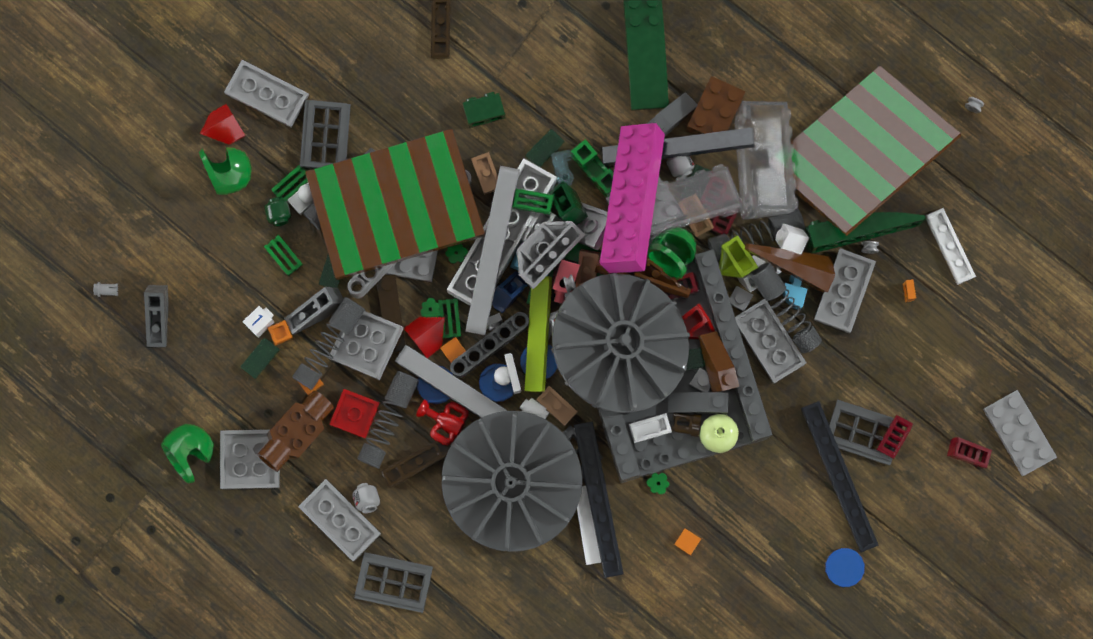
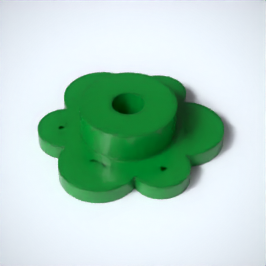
(453, 258)
(426, 308)
(661, 478)

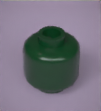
(277, 212)

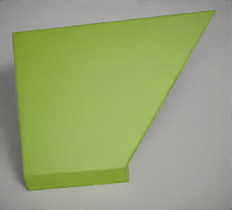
(735, 259)

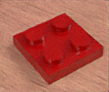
(354, 413)

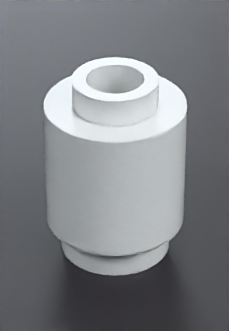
(533, 407)

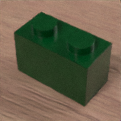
(484, 109)
(568, 203)

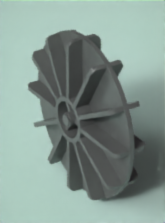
(620, 343)
(511, 481)

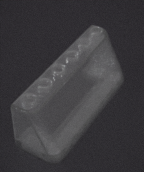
(767, 168)
(695, 199)

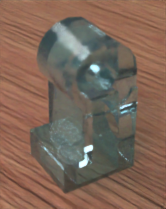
(561, 167)

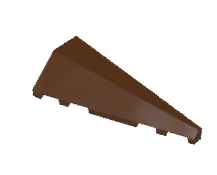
(809, 268)
(656, 276)

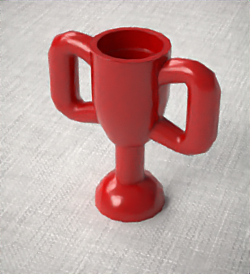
(447, 422)

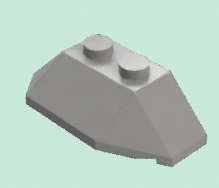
(546, 249)

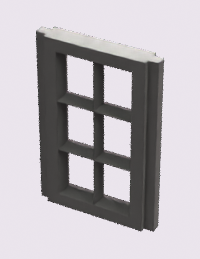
(307, 136)
(859, 412)
(396, 564)

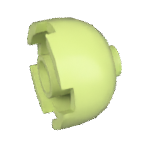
(720, 441)

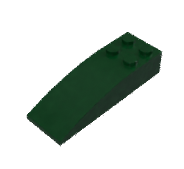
(646, 54)
(826, 236)

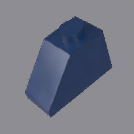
(508, 292)

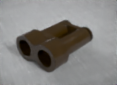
(694, 425)

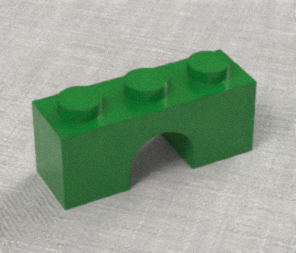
(591, 165)

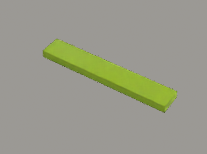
(538, 336)

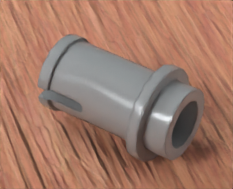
(105, 289)

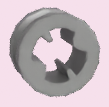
(974, 105)
(870, 247)
(569, 283)

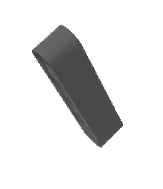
(492, 336)

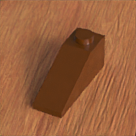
(718, 363)

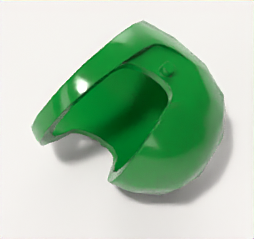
(230, 174)
(673, 251)
(185, 441)

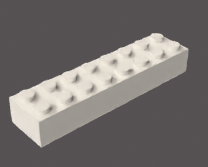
(531, 179)

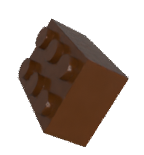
(715, 108)

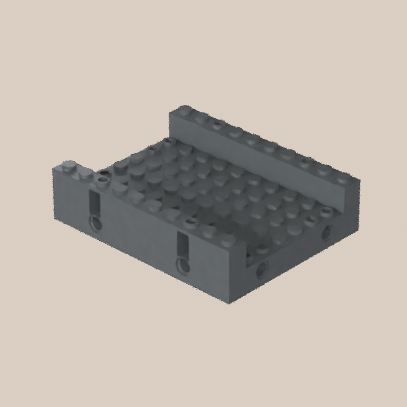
(744, 402)

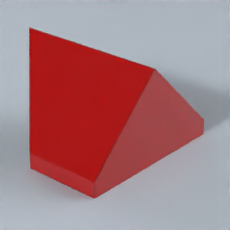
(222, 126)
(697, 322)
(427, 334)

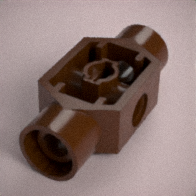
(295, 431)

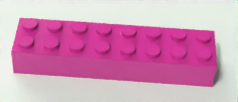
(632, 198)

